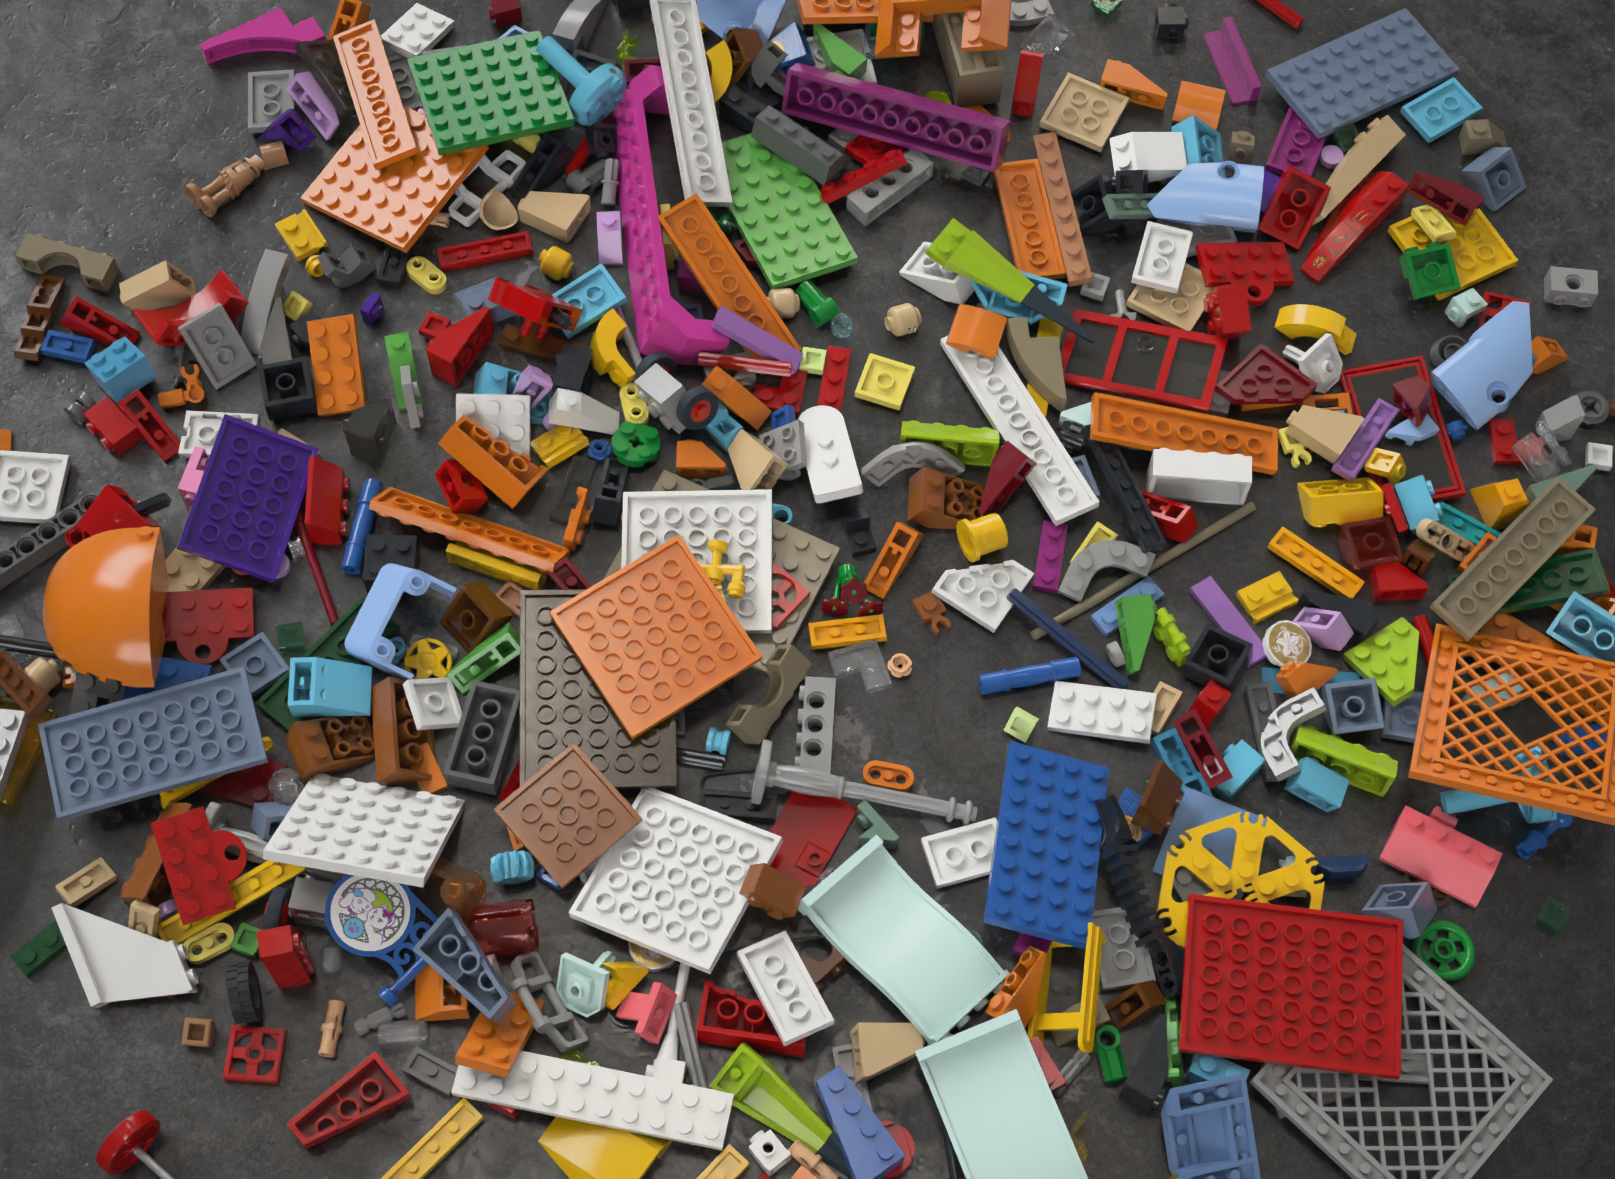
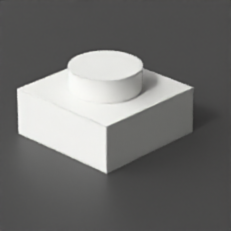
(1599, 455)

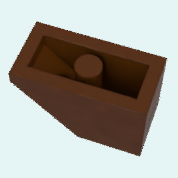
(1419, 557)
(1135, 1005)

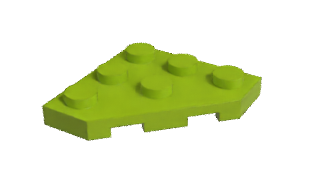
(1390, 659)

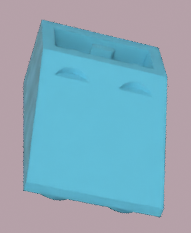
(502, 380)
(328, 688)

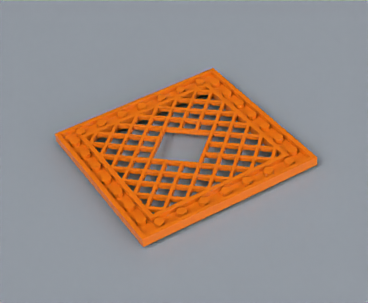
(1503, 784)

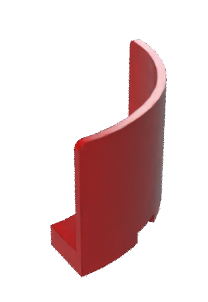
(164, 323)

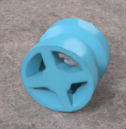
(718, 740)

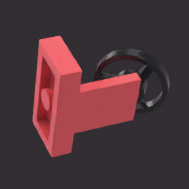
(647, 1010)

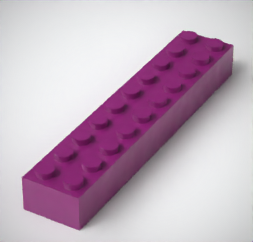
(895, 117)

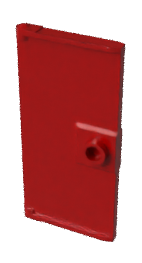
(810, 835)

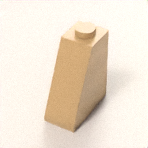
(554, 212)
(157, 288)
(1323, 430)
(754, 462)
(882, 1047)

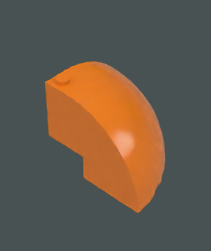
(109, 605)

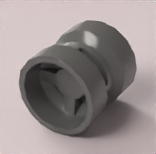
(79, 406)

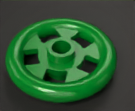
(1455, 934)

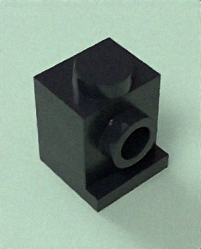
(601, 140)
(1120, 181)

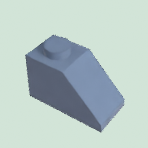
(267, 818)

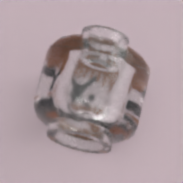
(285, 786)

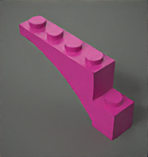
(265, 33)

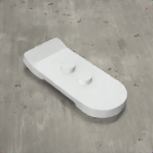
(829, 455)

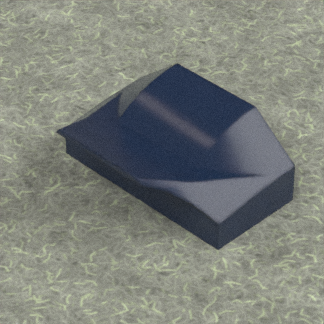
(1340, 868)

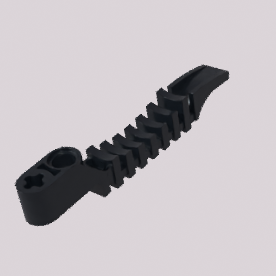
(1164, 953)

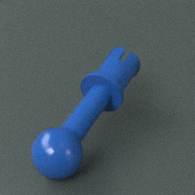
(1538, 839)

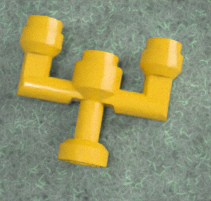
(716, 572)

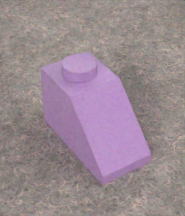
(609, 238)
(534, 383)
(1325, 627)

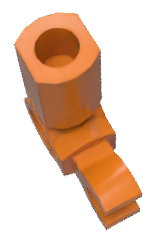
(195, 391)

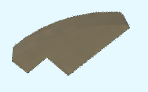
(1038, 361)

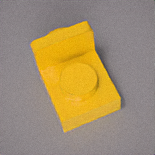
(1386, 464)

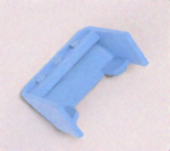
(365, 637)

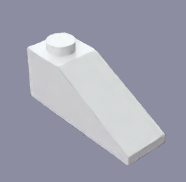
(582, 412)

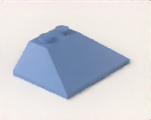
(1210, 1130)

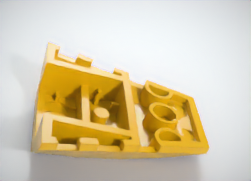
(600, 1151)

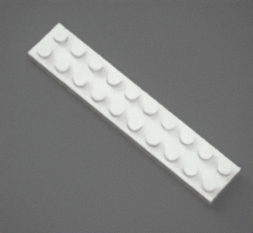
(691, 101)
(1021, 422)
(604, 1098)

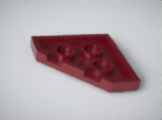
(1265, 380)

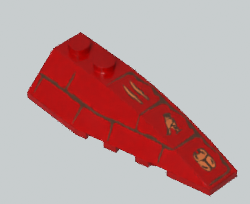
(1353, 221)

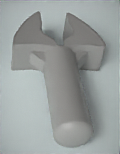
(1121, 306)

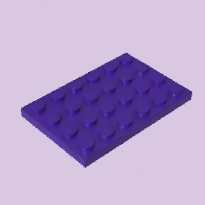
(247, 499)

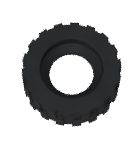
(244, 992)

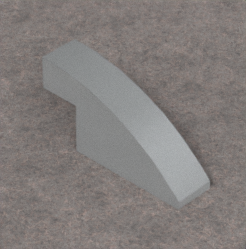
(578, 23)
(264, 291)

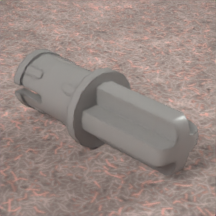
(610, 182)

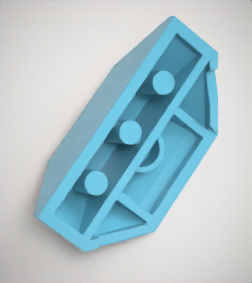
(1009, 308)

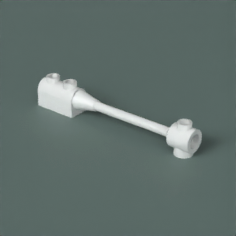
(666, 1063)

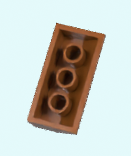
(397, 735)
(149, 877)

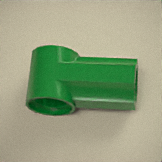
(819, 307)
(1110, 1057)

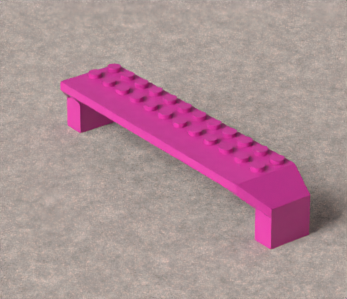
(659, 319)

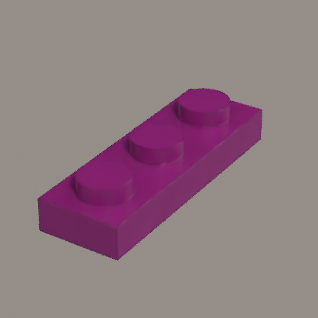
(1050, 557)

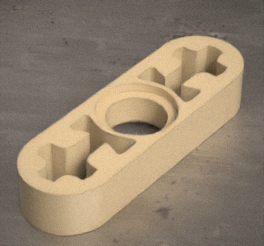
(1436, 540)

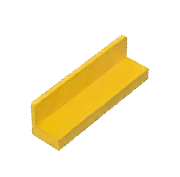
(494, 566)

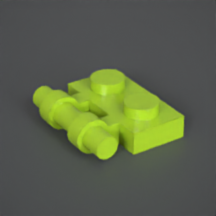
(1174, 641)

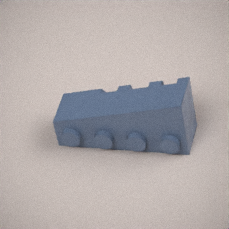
(460, 960)

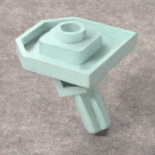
(583, 984)

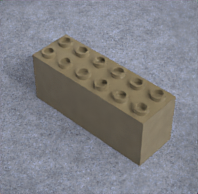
(972, 76)

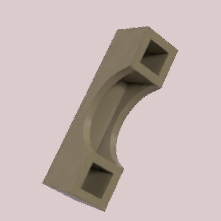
(41, 254)
(786, 670)

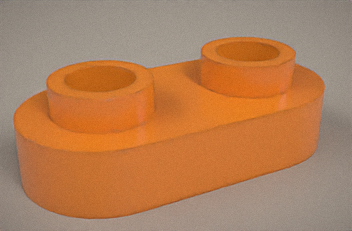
(888, 775)

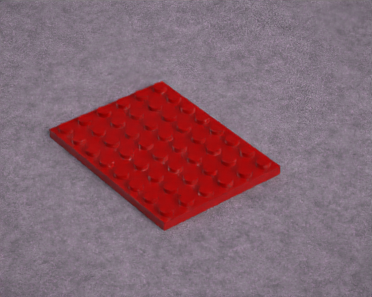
(1292, 986)

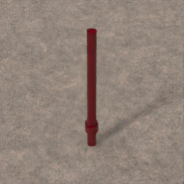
(315, 568)

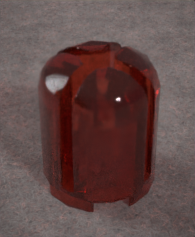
(505, 927)

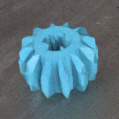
(512, 867)

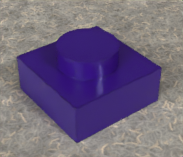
(372, 308)

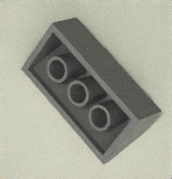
(798, 145)

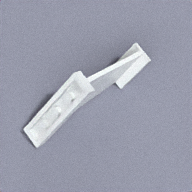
(120, 961)

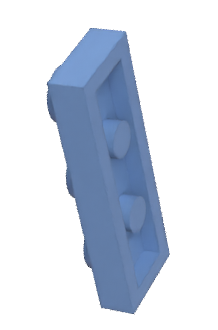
(1106, 617)

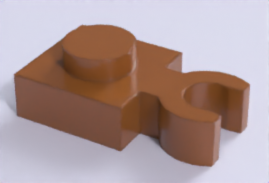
(931, 610)

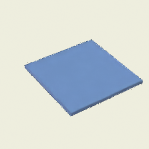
(1196, 811)

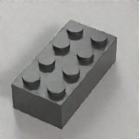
(483, 738)

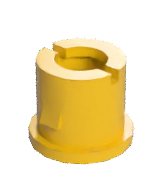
(981, 536)

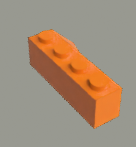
(491, 461)

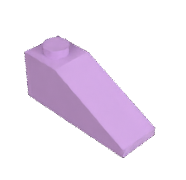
(314, 103)

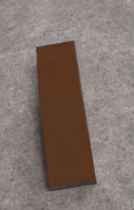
(40, 318)

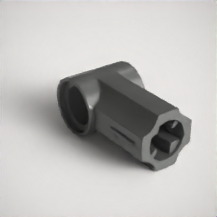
(587, 180)

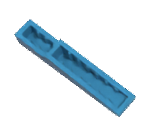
(1171, 750)

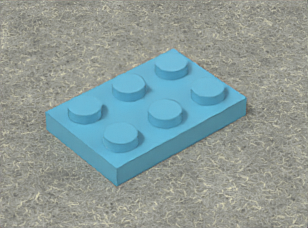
(1441, 110)
(594, 294)

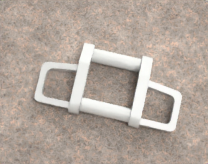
(492, 170)

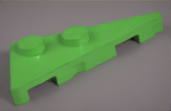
(1175, 1068)

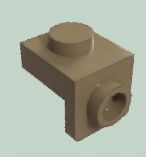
(1241, 147)

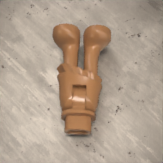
(233, 178)

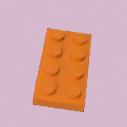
(336, 365)
(497, 1046)

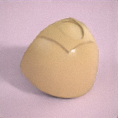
(497, 211)

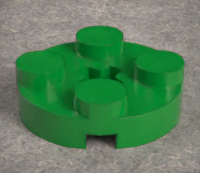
(639, 433)

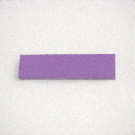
(755, 338)
(1365, 440)
(1225, 615)

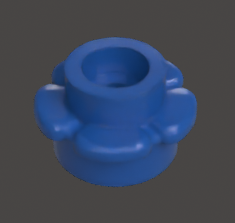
(1456, 430)
(596, 455)

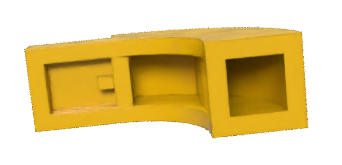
(720, 68)
(1315, 322)
(605, 351)

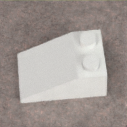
(1157, 152)
(936, 279)

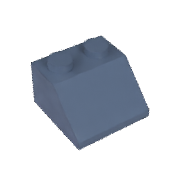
(1495, 176)
(476, 298)
(1352, 706)
(1404, 902)

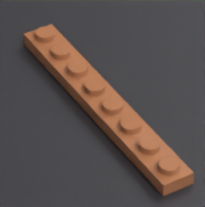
(1062, 209)

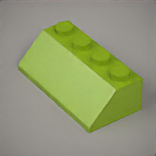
(965, 443)
(1354, 762)

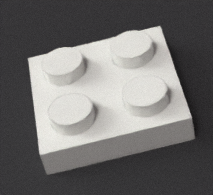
(433, 703)

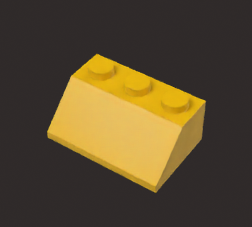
(1340, 501)

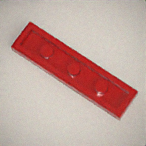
(485, 251)

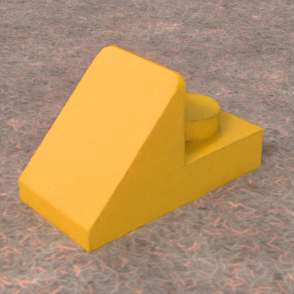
(624, 978)

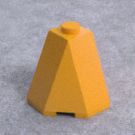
(1500, 502)

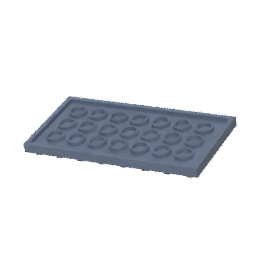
(1361, 73)
(152, 743)

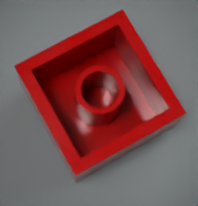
(1228, 311)

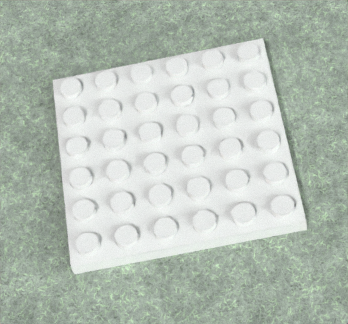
(732, 516)
(365, 830)
(675, 879)

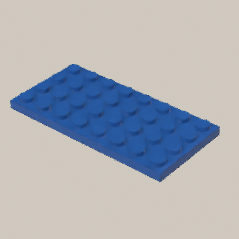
(1046, 845)

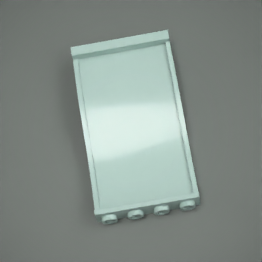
(903, 942)
(999, 1104)

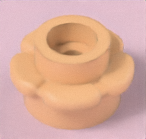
(901, 659)

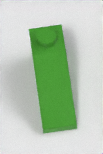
(839, 55)
(401, 354)
(1135, 624)
(486, 657)

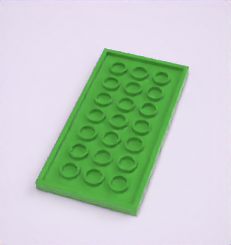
(782, 216)

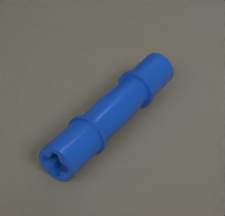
(361, 527)
(1029, 675)

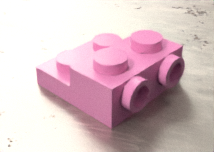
(192, 476)

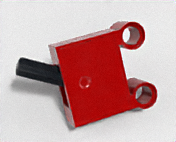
(535, 307)
(116, 510)

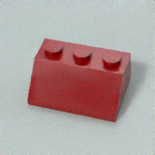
(326, 502)

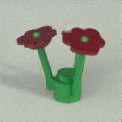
(853, 591)

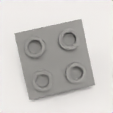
(790, 445)

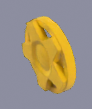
(428, 660)

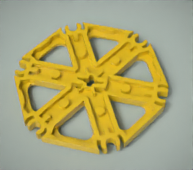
(1243, 869)

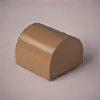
(274, 154)
(198, 1032)

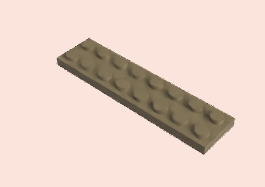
(1512, 558)

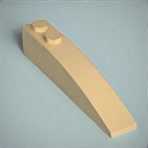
(1359, 161)

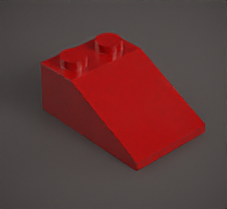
(1293, 207)
(459, 346)

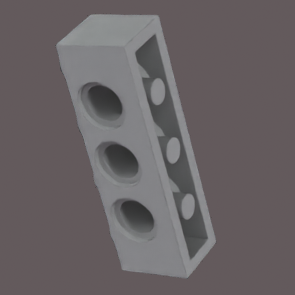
(885, 196)
(823, 692)

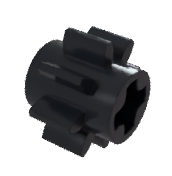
(1072, 438)

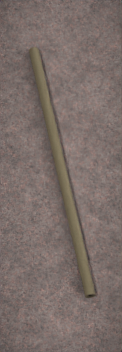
(1158, 561)

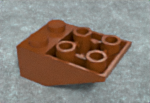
(942, 499)
(330, 745)

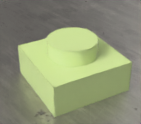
(813, 360)
(1021, 724)

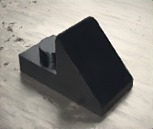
(857, 531)

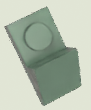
(870, 819)

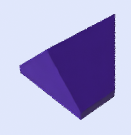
(289, 129)

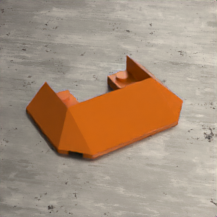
(900, 25)

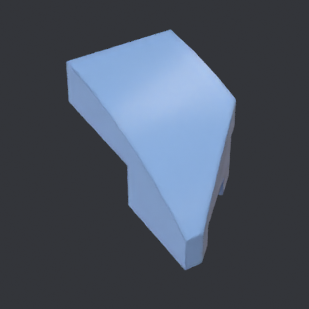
(1410, 433)

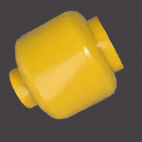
(556, 263)

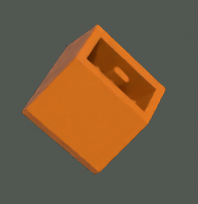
(438, 998)

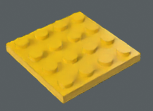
(1476, 248)

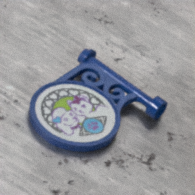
(375, 918)

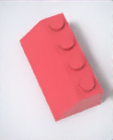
(1440, 856)

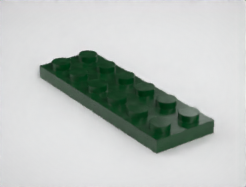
(1557, 581)
(329, 646)

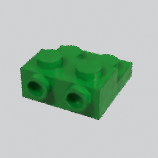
(1429, 270)

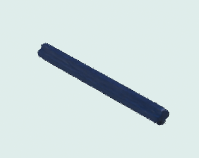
(1066, 639)

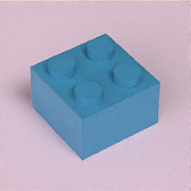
(120, 369)

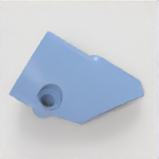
(749, 14)
(1206, 197)
(1489, 365)

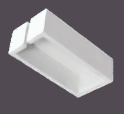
(1199, 476)

